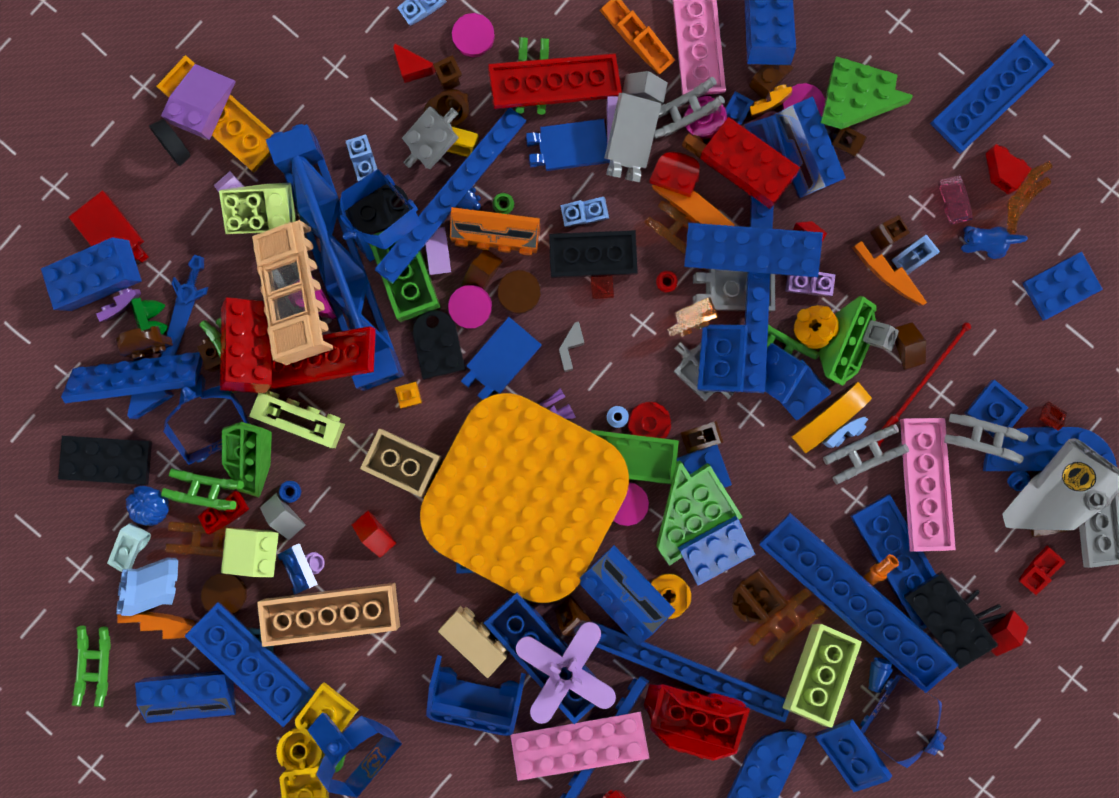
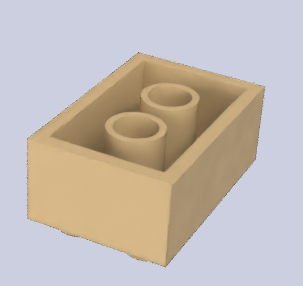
(401, 462)
(474, 641)

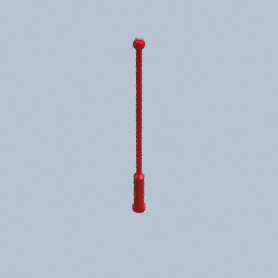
(894, 419)

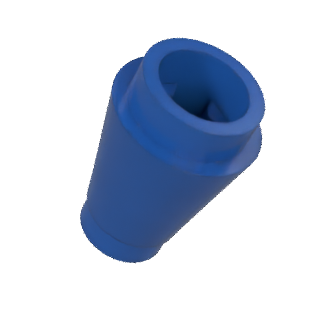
(879, 673)

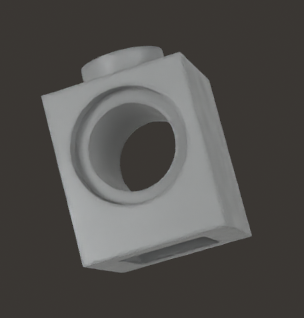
(880, 335)

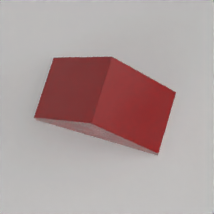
(412, 65)
(373, 534)
(1009, 633)

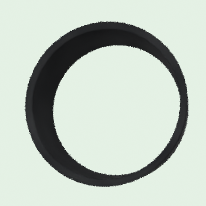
(170, 141)

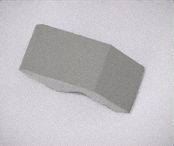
(572, 340)

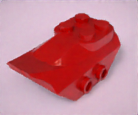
(695, 722)

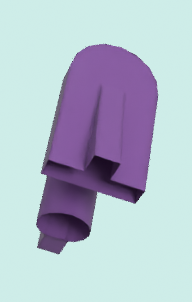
(565, 412)

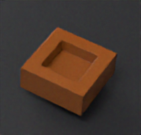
(694, 144)

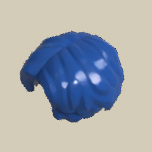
(147, 506)

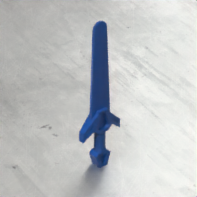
(185, 300)

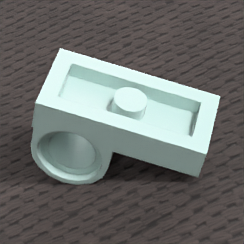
(127, 546)

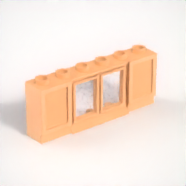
(290, 293)

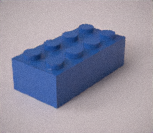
(770, 31)
(91, 274)

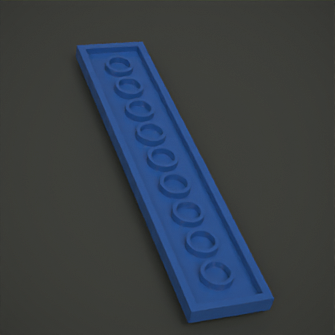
(858, 603)

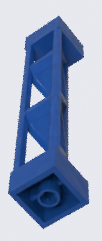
(341, 272)

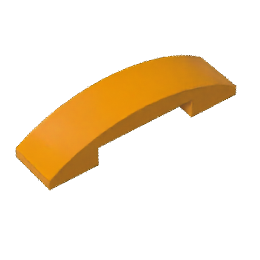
(832, 418)

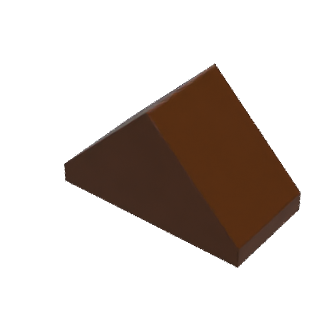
(890, 232)
(482, 270)
(910, 346)
(702, 437)
(570, 617)

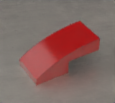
(1040, 570)

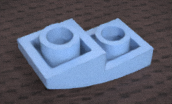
(416, 10)
(361, 156)
(584, 212)
(850, 428)

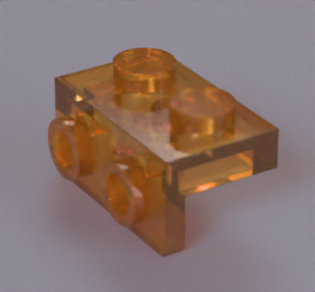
(693, 316)

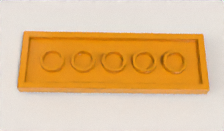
(236, 128)

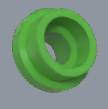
(503, 197)

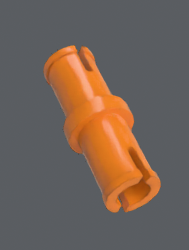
(879, 571)

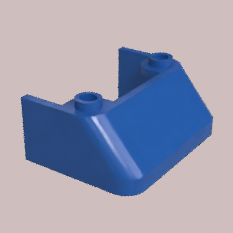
(473, 704)

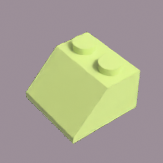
(249, 552)

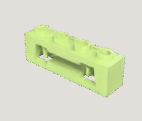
(264, 406)

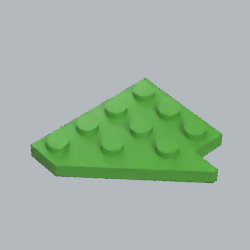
(859, 93)
(692, 508)

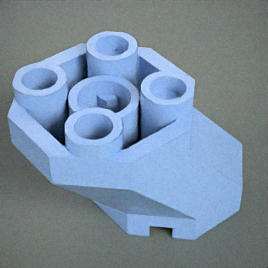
(147, 587)

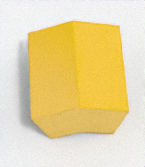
(465, 143)

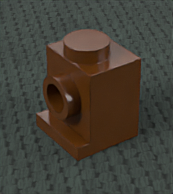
(448, 73)
(857, 140)
(212, 362)

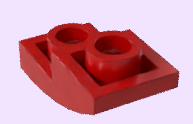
(215, 519)

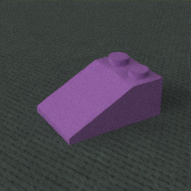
(198, 101)

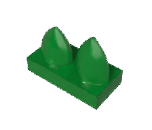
(145, 310)

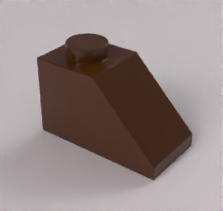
(768, 78)

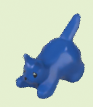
(994, 241)

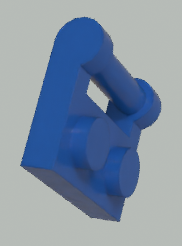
(297, 568)

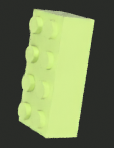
(822, 675)

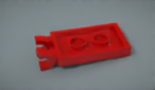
(102, 220)

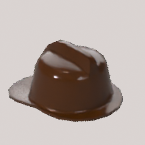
(450, 98)

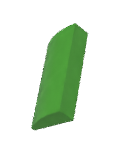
(645, 457)

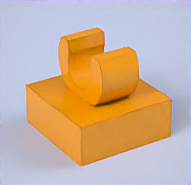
(408, 395)

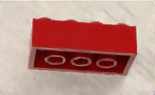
(749, 163)
(245, 347)

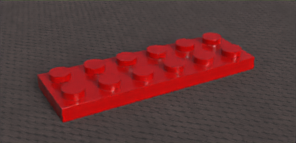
(554, 80)
(350, 356)

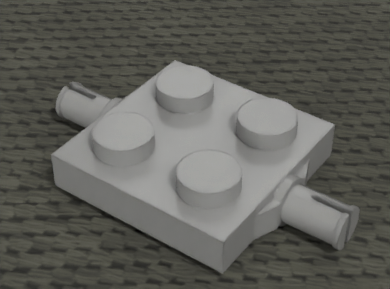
(430, 137)
(689, 370)

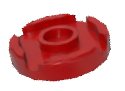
(649, 420)

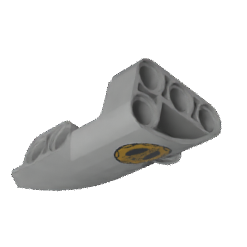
(1065, 491)

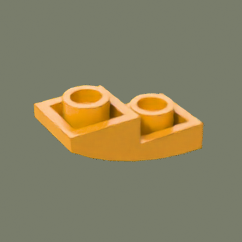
(778, 96)

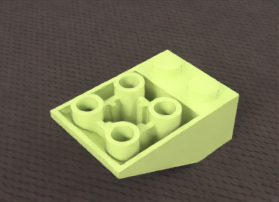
(257, 207)

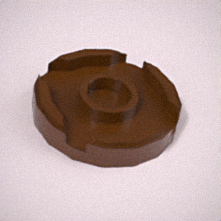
(519, 291)
(227, 590)

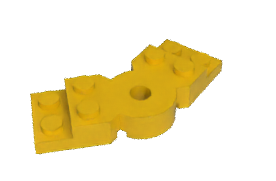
(300, 775)

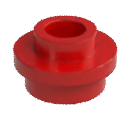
(669, 275)

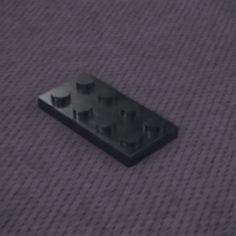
(593, 254)
(105, 460)
(950, 620)

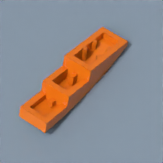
(637, 35)
(694, 207)
(895, 279)
(171, 625)

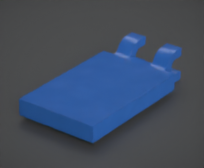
(569, 145)
(501, 358)

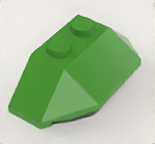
(846, 351)
(247, 455)

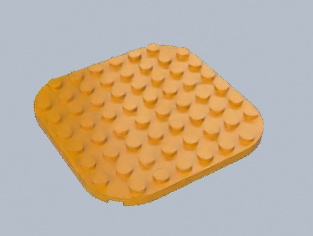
(524, 497)

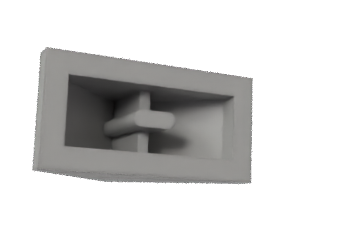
(645, 86)
(281, 517)

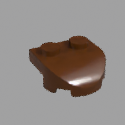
(138, 343)
(757, 598)

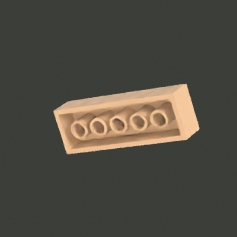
(328, 614)

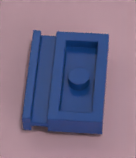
(769, 132)

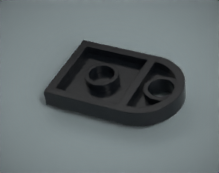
(375, 211)
(437, 347)

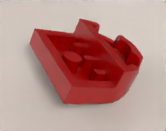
(676, 173)

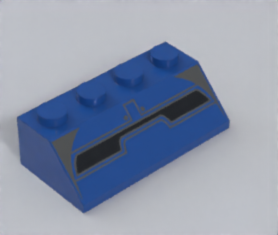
(809, 147)
(626, 595)
(185, 696)

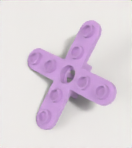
(573, 658)

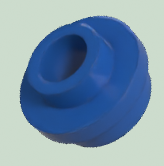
(1018, 480)
(283, 491)

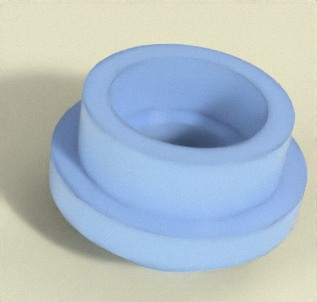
(610, 416)

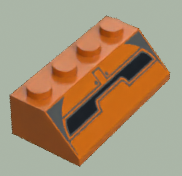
(494, 230)

